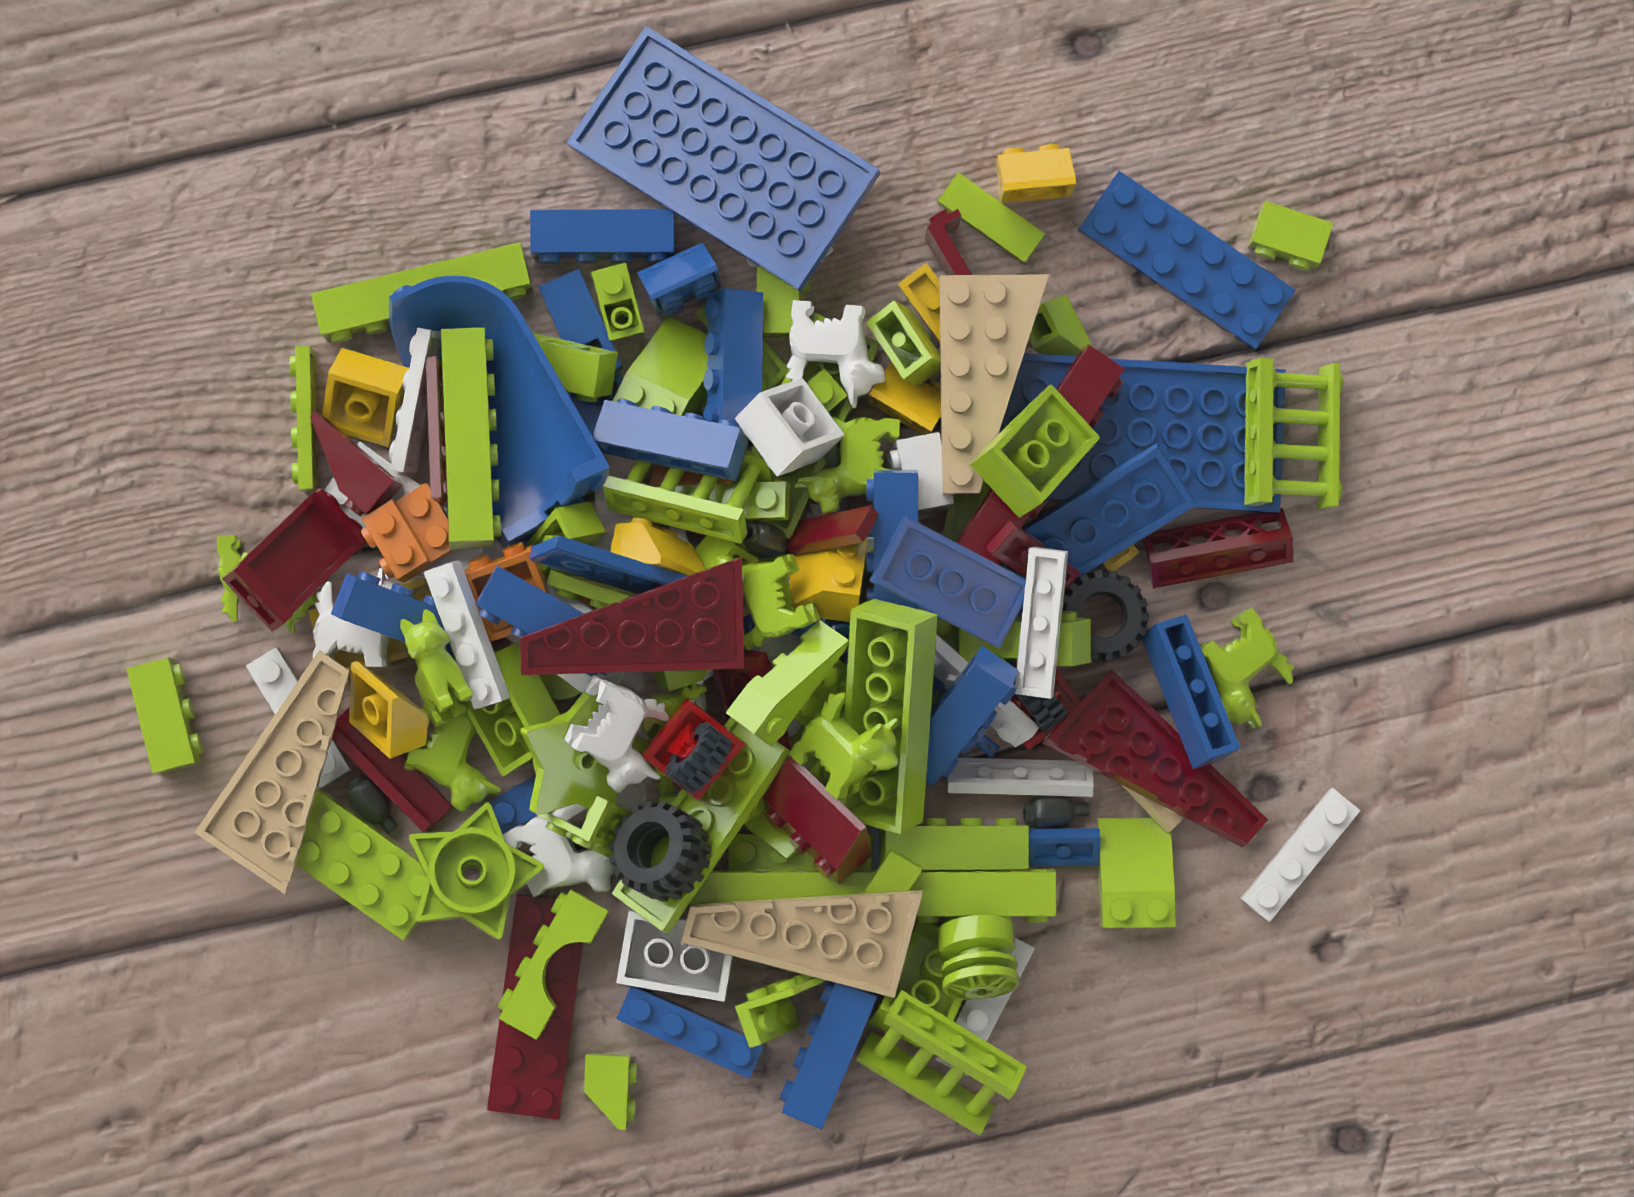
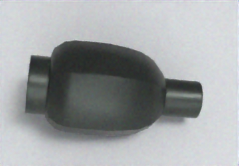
(765, 540)
(370, 802)
(1053, 812)

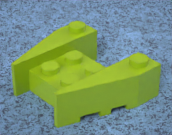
(795, 691)

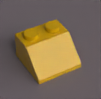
(1035, 174)
(364, 396)
(914, 405)
(655, 547)
(830, 580)
(385, 713)

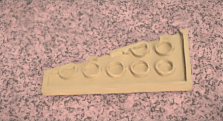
(981, 349)
(272, 793)
(832, 938)

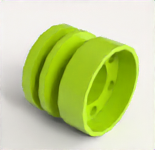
(978, 957)

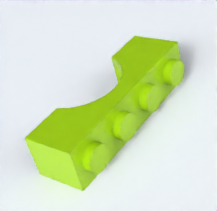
(530, 1004)

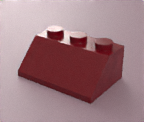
(816, 822)

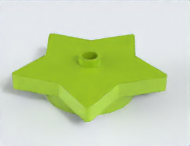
(563, 772)
(476, 846)

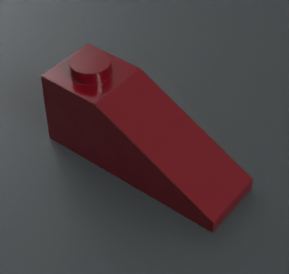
(355, 472)

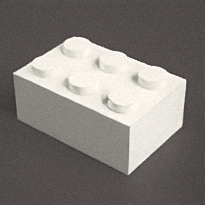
(666, 964)

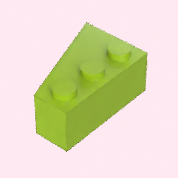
(1073, 642)

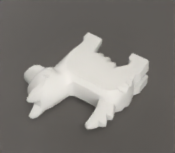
(833, 342)
(336, 634)
(613, 731)
(560, 858)

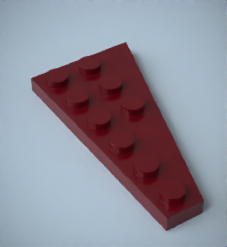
(667, 628)
(1138, 749)

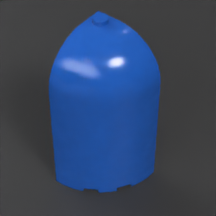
(539, 435)

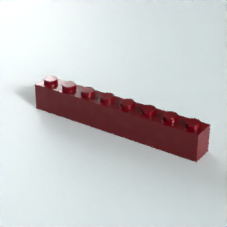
(1085, 389)

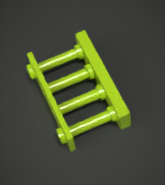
(1262, 449)
(686, 511)
(952, 1044)

